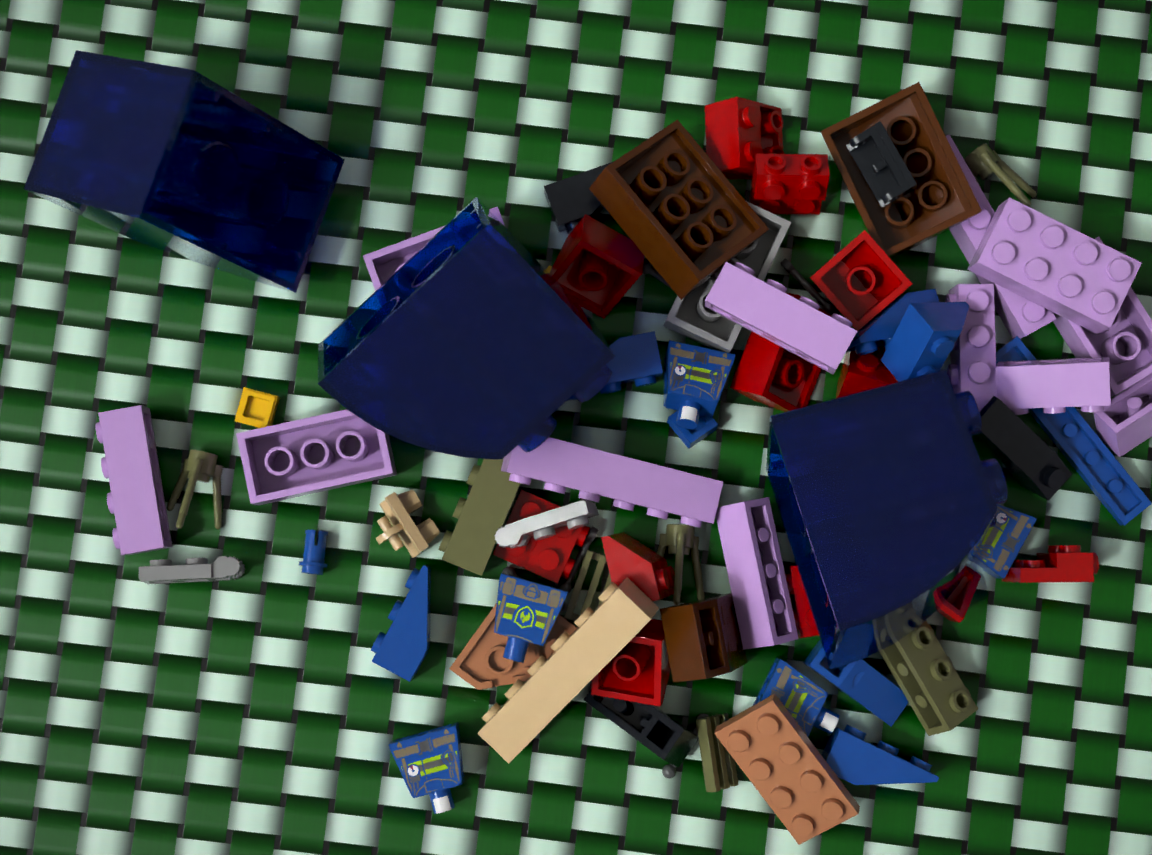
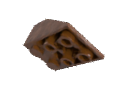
(703, 638)

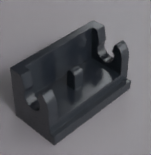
(881, 165)

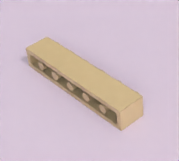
(568, 670)

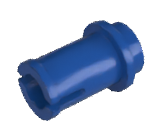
(314, 554)

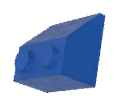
(924, 338)

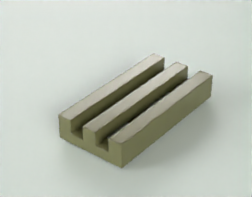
(594, 583)
(717, 763)

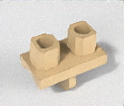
(412, 536)

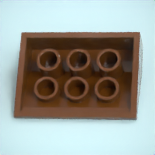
(942, 189)
(678, 208)

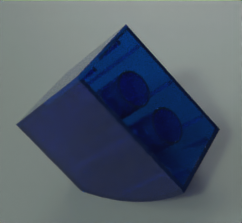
(184, 168)
(466, 346)
(882, 506)

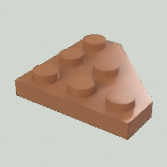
(483, 661)

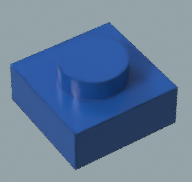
(690, 437)

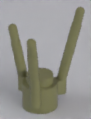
(985, 163)
(200, 468)
(680, 541)

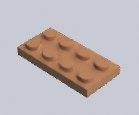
(787, 769)

